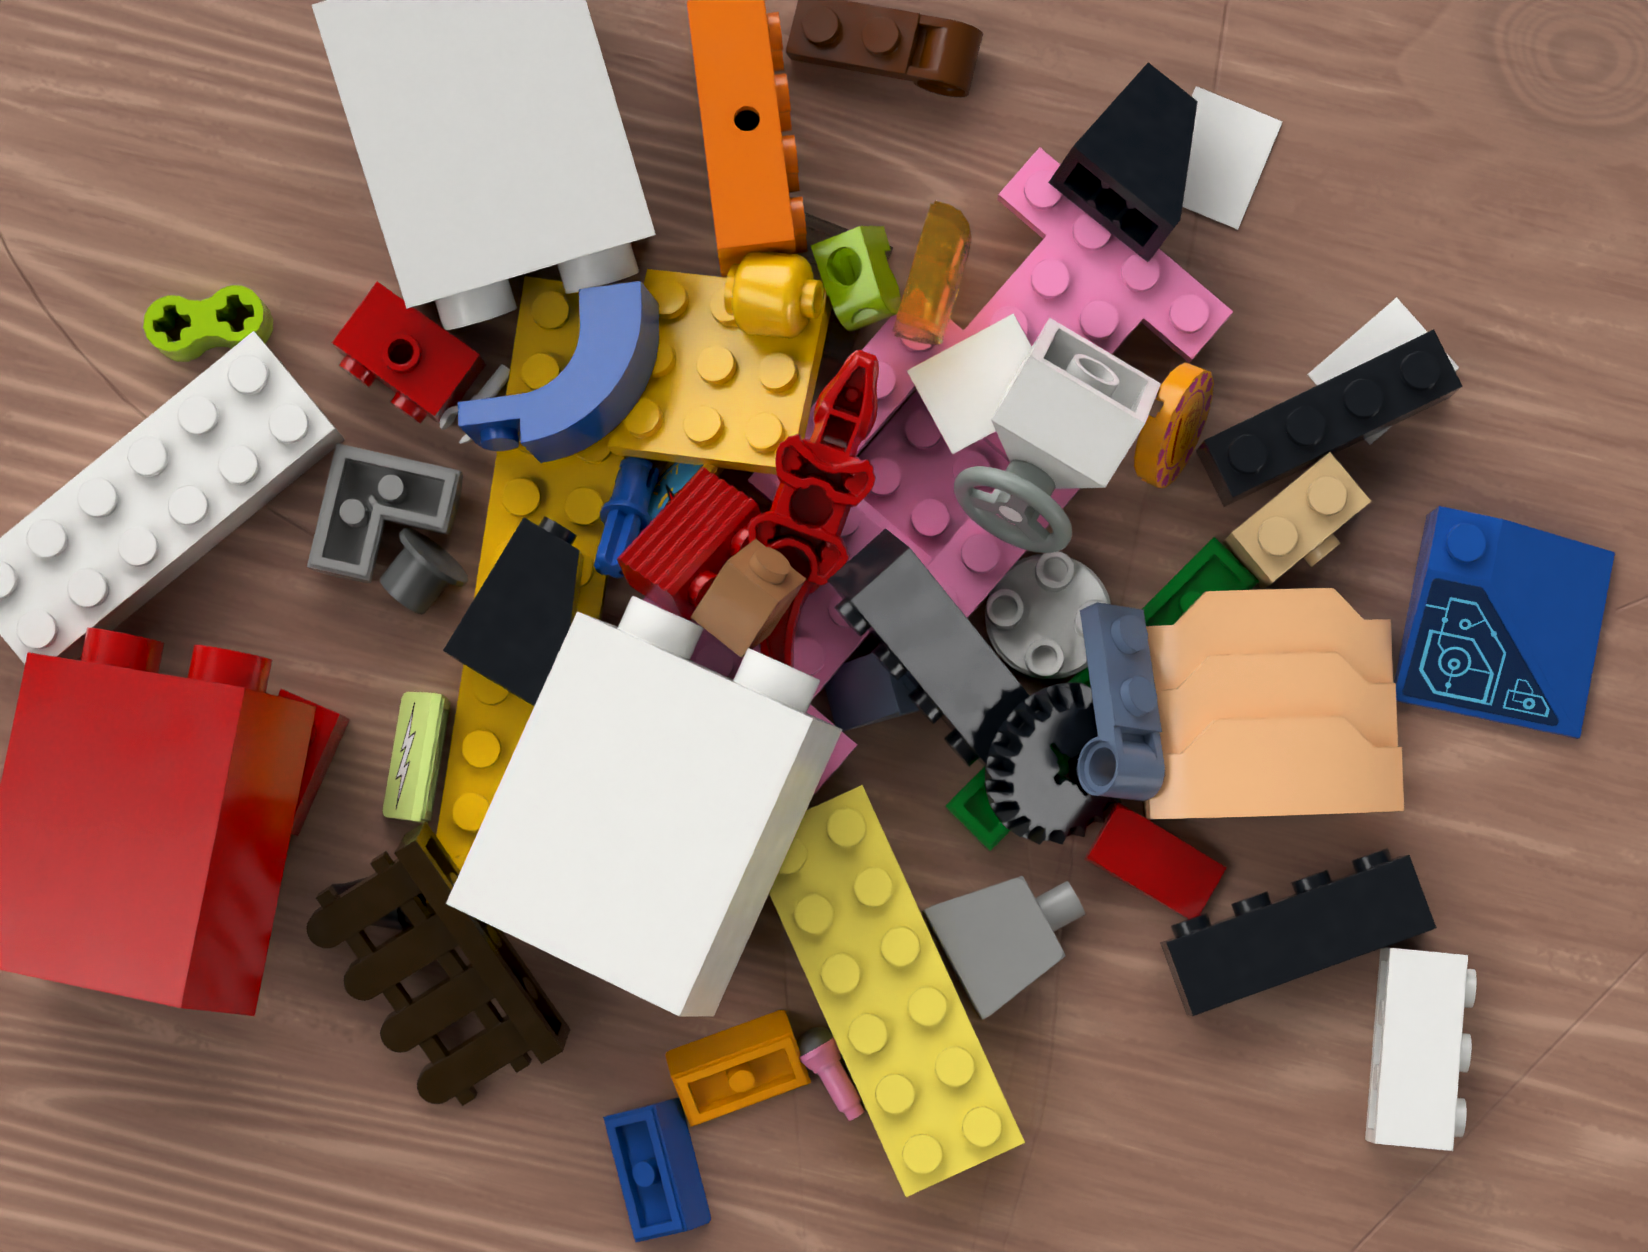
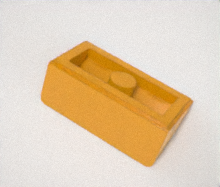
(737, 1067)

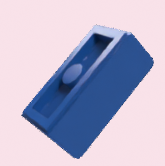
(657, 1170)

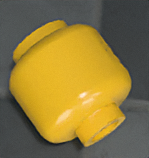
(773, 294)

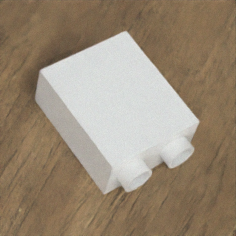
(486, 146)
(648, 808)

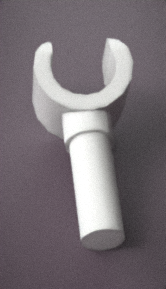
(489, 390)

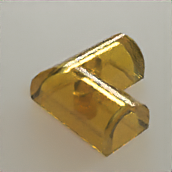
(934, 276)

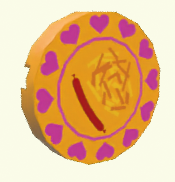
(1173, 434)

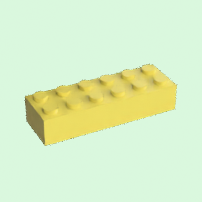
(889, 997)

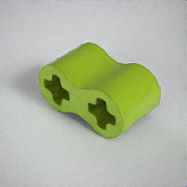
(206, 321)

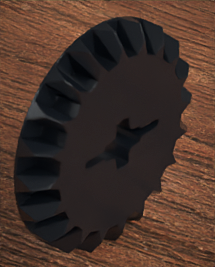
(1024, 772)

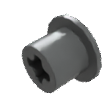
(421, 572)

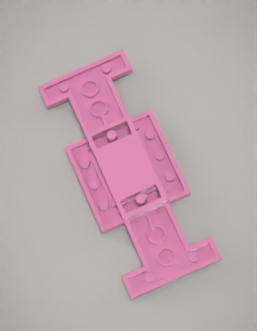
(1074, 277)

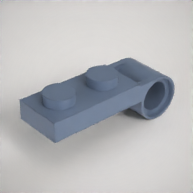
(1128, 751)

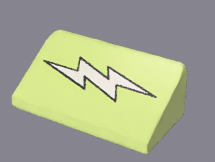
(416, 756)

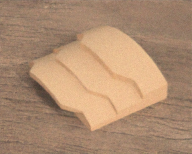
(1275, 708)

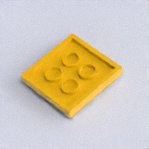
(715, 388)

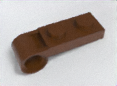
(887, 43)

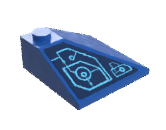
(1503, 622)

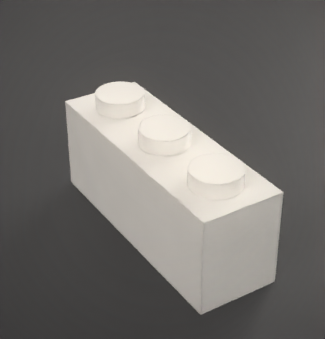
(1419, 1049)

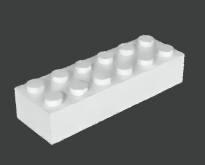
(158, 501)

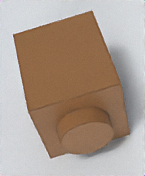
(748, 597)

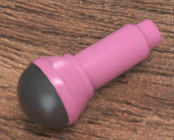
(822, 1056)

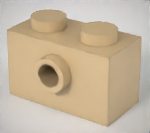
(1298, 522)

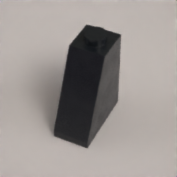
(1134, 162)
(522, 610)

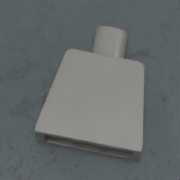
(1002, 938)

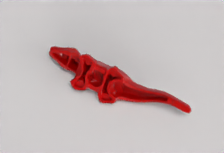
(818, 488)

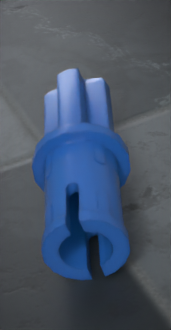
(625, 513)

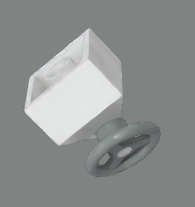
(1062, 428)

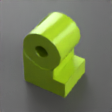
(858, 276)

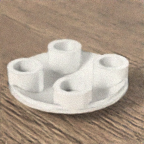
(1037, 615)

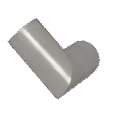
(365, 493)

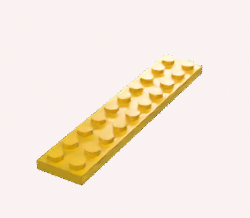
(563, 490)

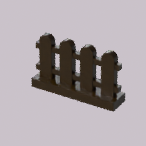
(492, 972)

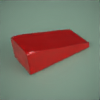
(1155, 862)

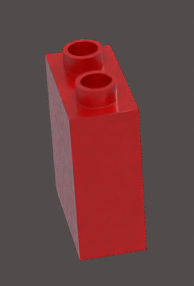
(148, 822)

